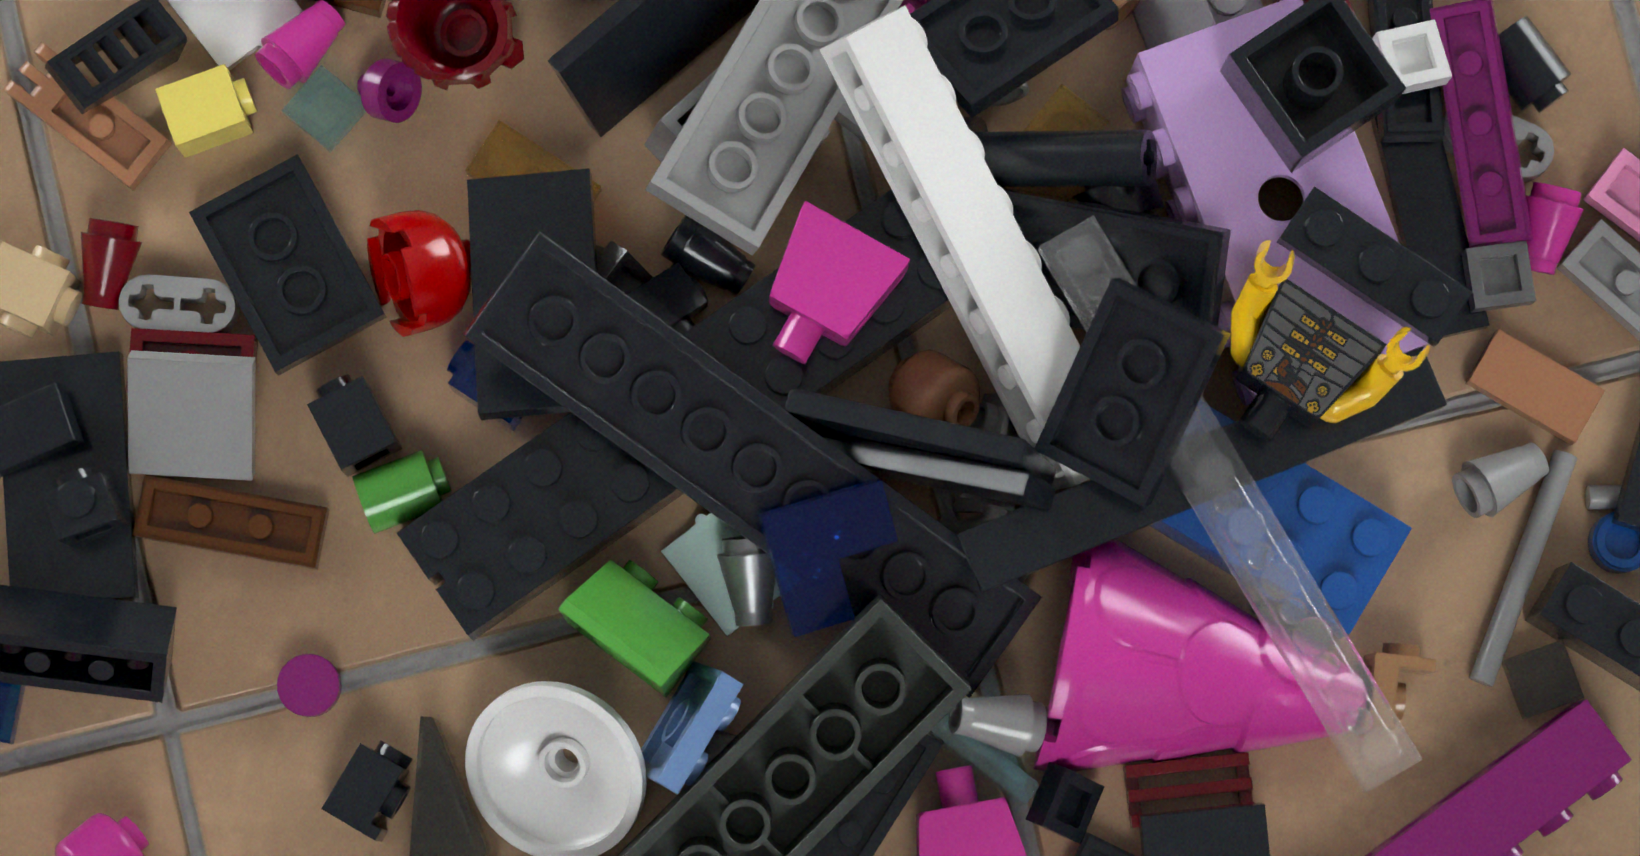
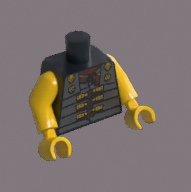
(1306, 354)

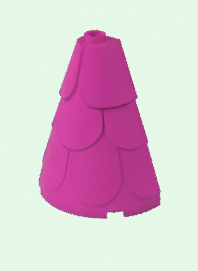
(1163, 671)

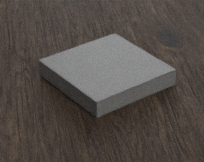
(191, 415)

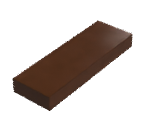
(231, 522)

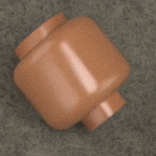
(935, 388)

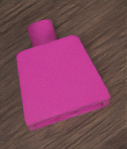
(830, 282)
(964, 823)

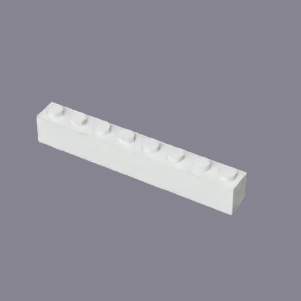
(959, 217)

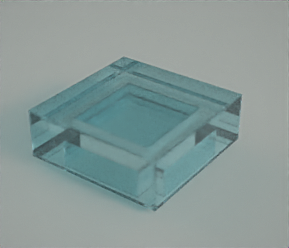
(325, 109)

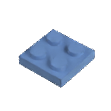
(678, 740)

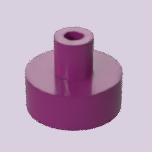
(390, 90)

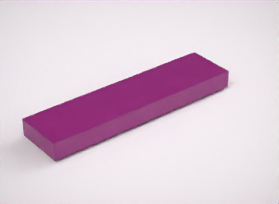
(1482, 125)

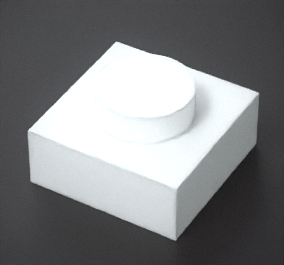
(1415, 55)

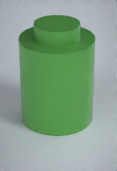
(401, 490)

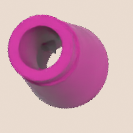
(299, 44)
(1553, 220)

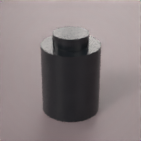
(1531, 66)

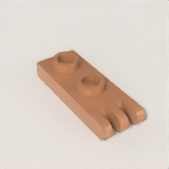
(106, 133)

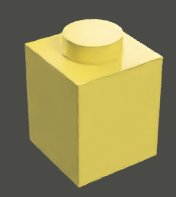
(207, 110)

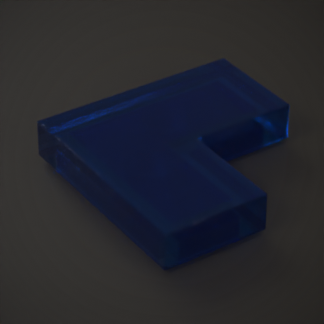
(810, 539)

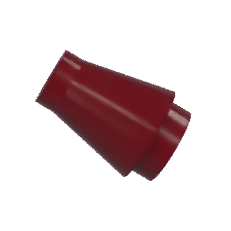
(107, 261)

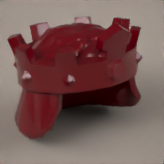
(454, 39)

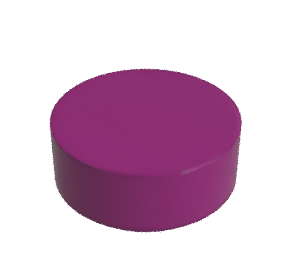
(309, 685)

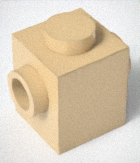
(36, 290)

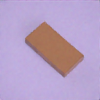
(1535, 387)

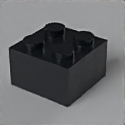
(1312, 79)

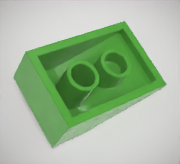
(637, 625)

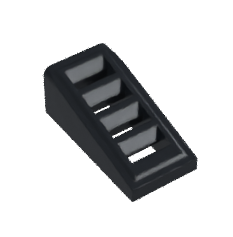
(147, 30)

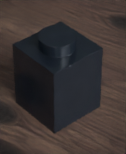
(353, 423)

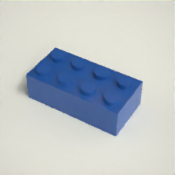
(1334, 531)

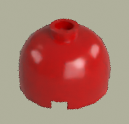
(421, 268)

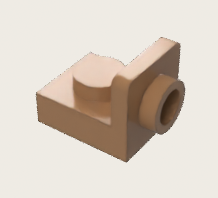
(1386, 669)

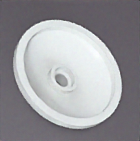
(539, 795)

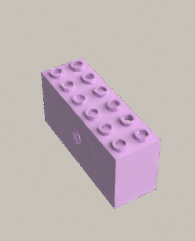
(1221, 158)

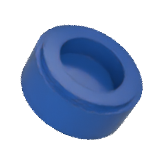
(1614, 546)

